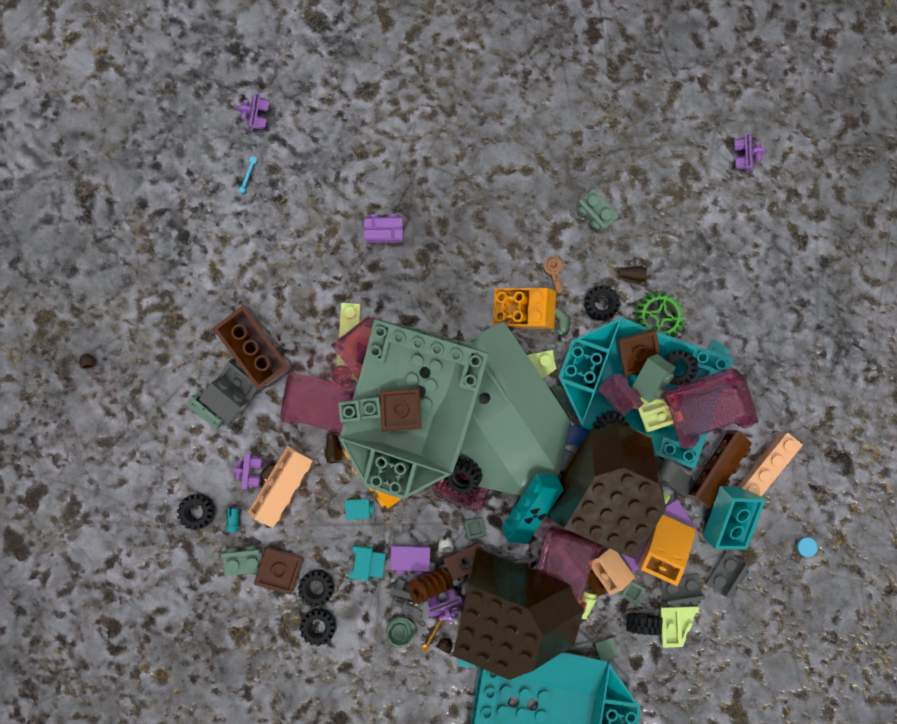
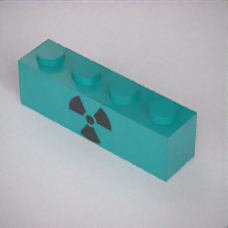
(532, 508)

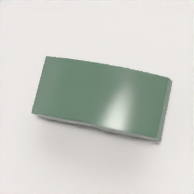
(359, 409)

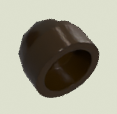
(87, 361)
(445, 645)

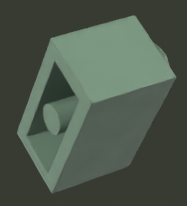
(653, 378)

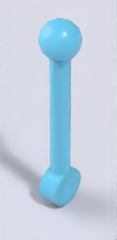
(253, 160)

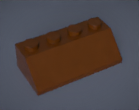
(252, 347)
(720, 467)

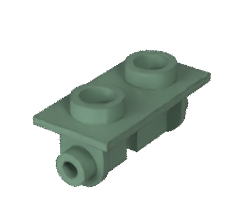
(560, 394)
(204, 411)

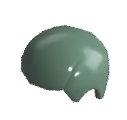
(400, 631)

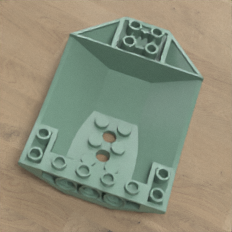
(521, 425)
(414, 459)

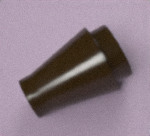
(635, 274)
(333, 451)

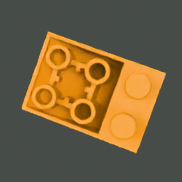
(525, 307)
(667, 550)

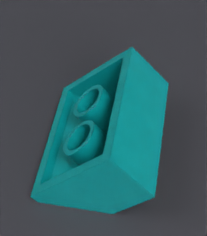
(733, 518)

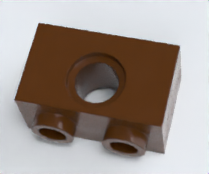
(453, 561)

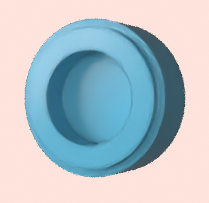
(806, 547)

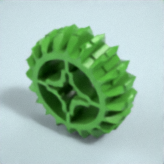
(676, 320)

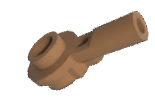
(553, 266)

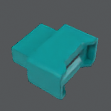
(367, 563)

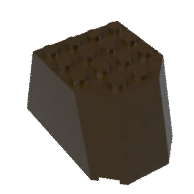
(612, 489)
(514, 617)

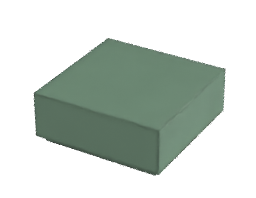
(474, 528)
(633, 592)
(606, 649)

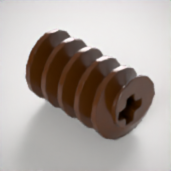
(430, 585)

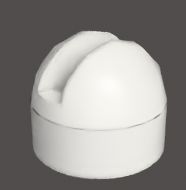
(446, 545)

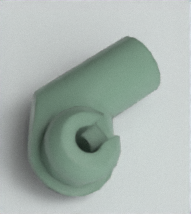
(564, 322)

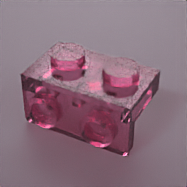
(619, 394)

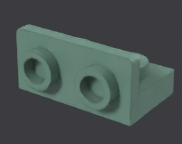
(596, 210)
(242, 561)

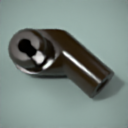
(266, 472)

